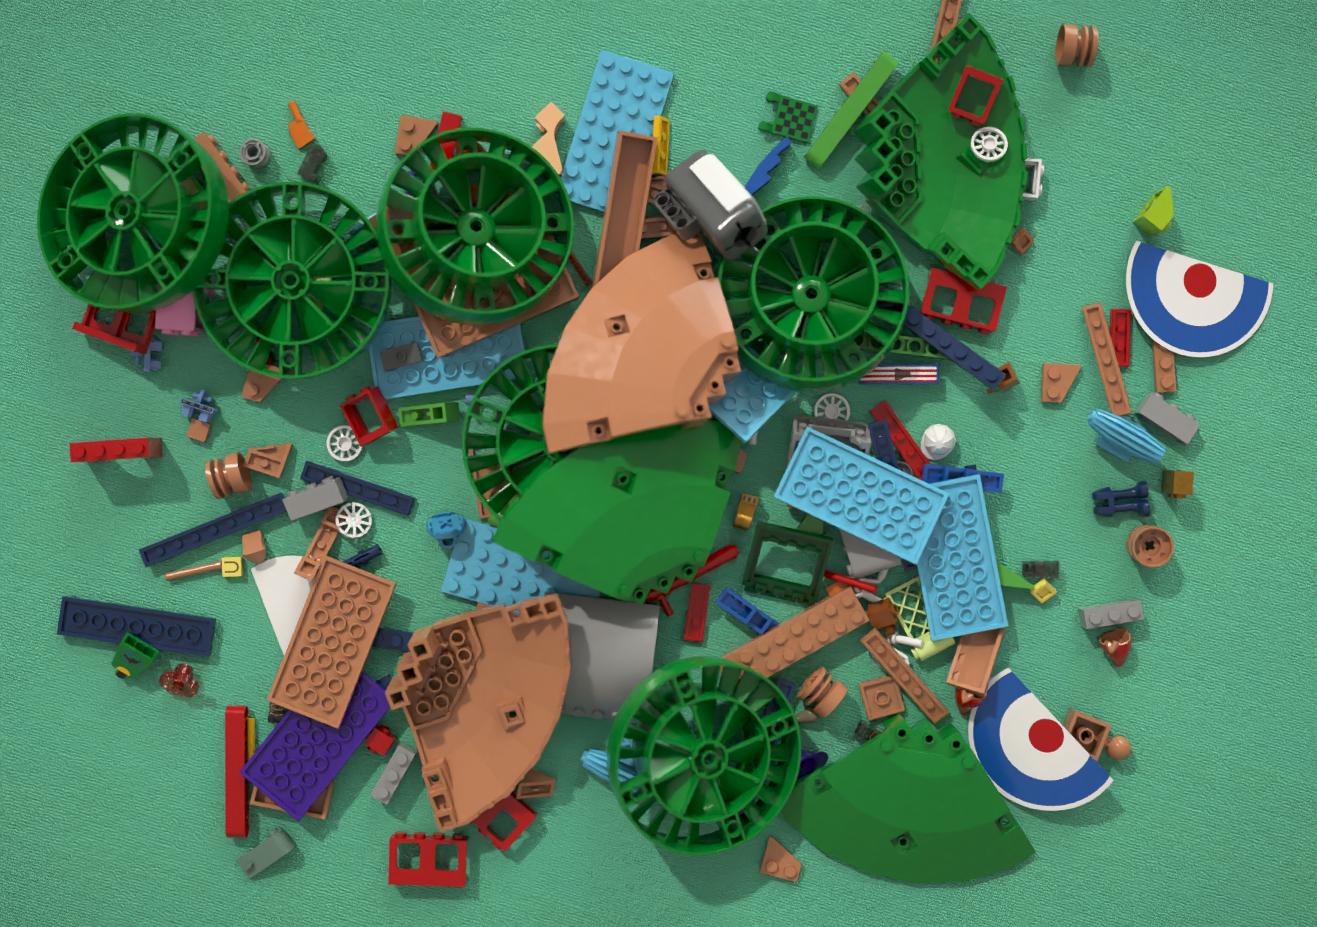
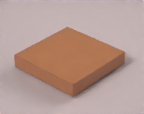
(881, 697)

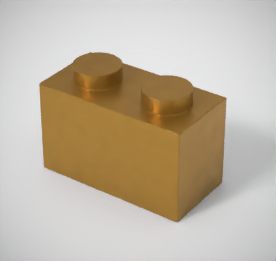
(1177, 483)

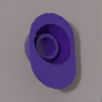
(811, 762)

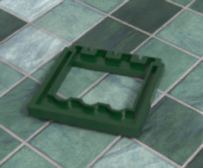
(787, 536)

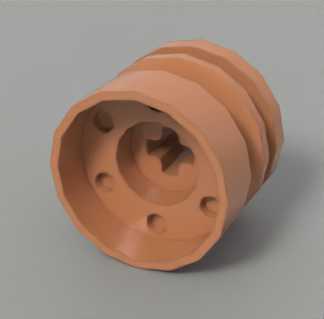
(1076, 45)
(228, 475)
(1160, 541)
(820, 690)

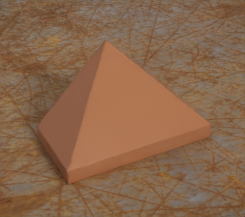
(535, 785)

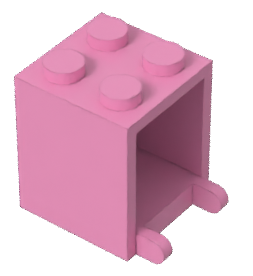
(180, 317)

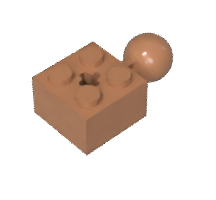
(1096, 736)

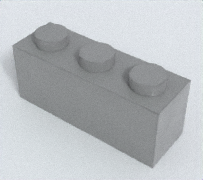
(1167, 418)
(315, 497)
(1110, 613)
(394, 773)

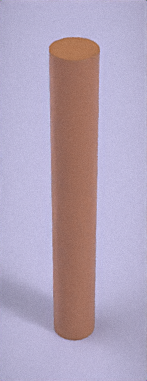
(193, 571)

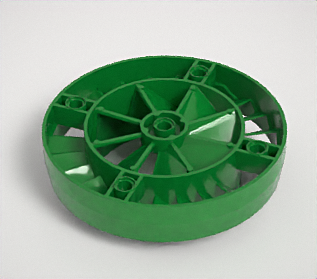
(118, 190)
(307, 239)
(500, 248)
(857, 290)
(508, 445)
(685, 780)

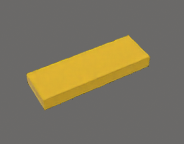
(661, 130)

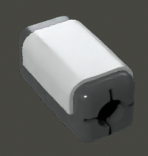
(710, 200)

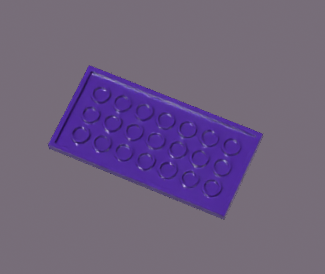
(307, 754)

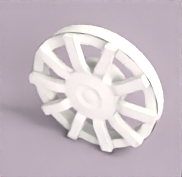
(989, 144)
(832, 410)
(343, 443)
(353, 520)

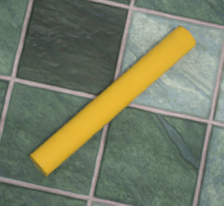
(251, 736)

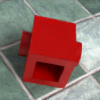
(380, 739)

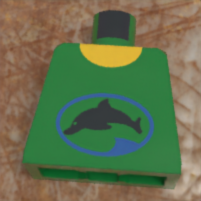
(132, 657)

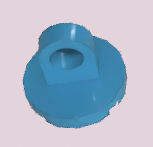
(446, 526)

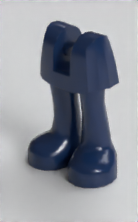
(1140, 506)

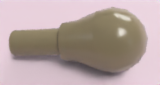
(807, 716)

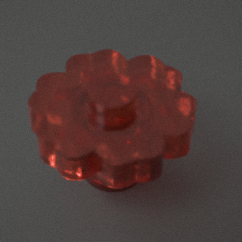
(180, 681)

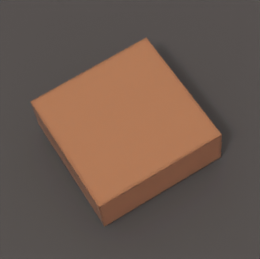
(1021, 240)
(199, 430)

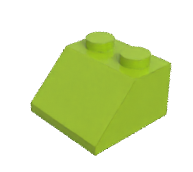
(1157, 212)

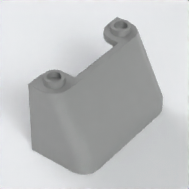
(847, 432)
(865, 557)

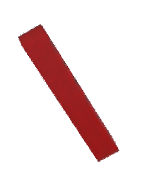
(235, 783)

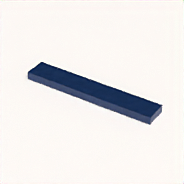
(360, 488)

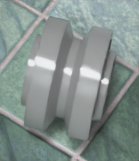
(247, 150)

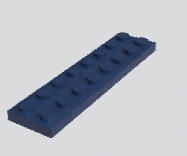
(155, 627)

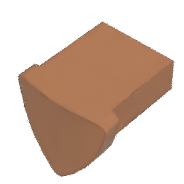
(254, 547)

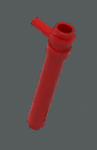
(714, 561)

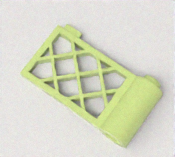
(929, 647)

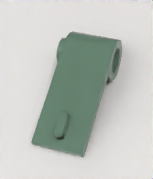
(266, 853)

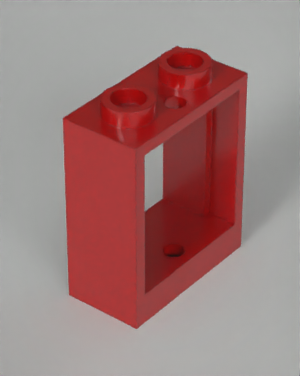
(958, 113)
(356, 422)

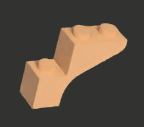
(549, 120)

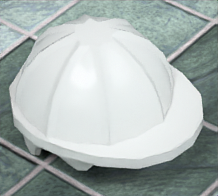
(937, 441)

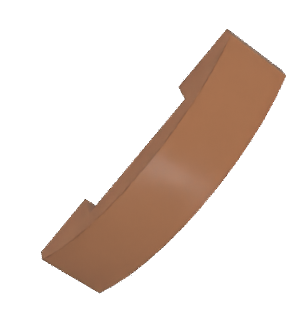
(320, 545)

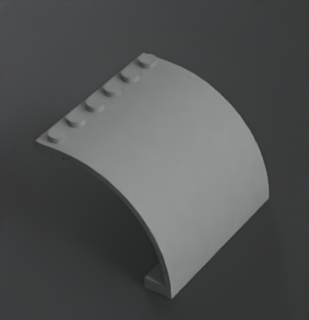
(608, 653)

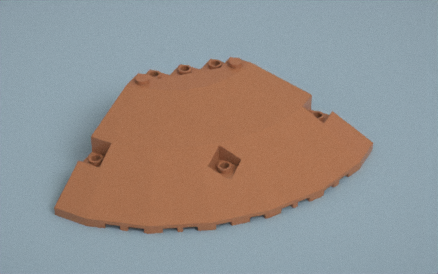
(661, 363)
(459, 697)

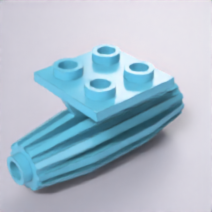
(1124, 437)
(596, 762)

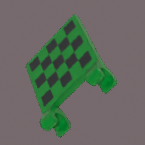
(792, 118)

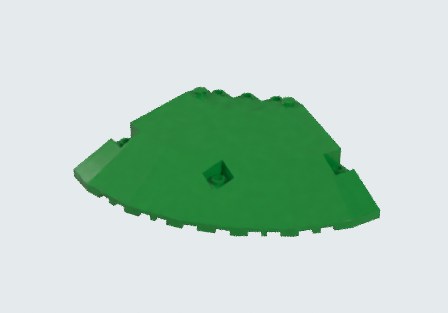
(923, 161)
(630, 530)
(914, 789)

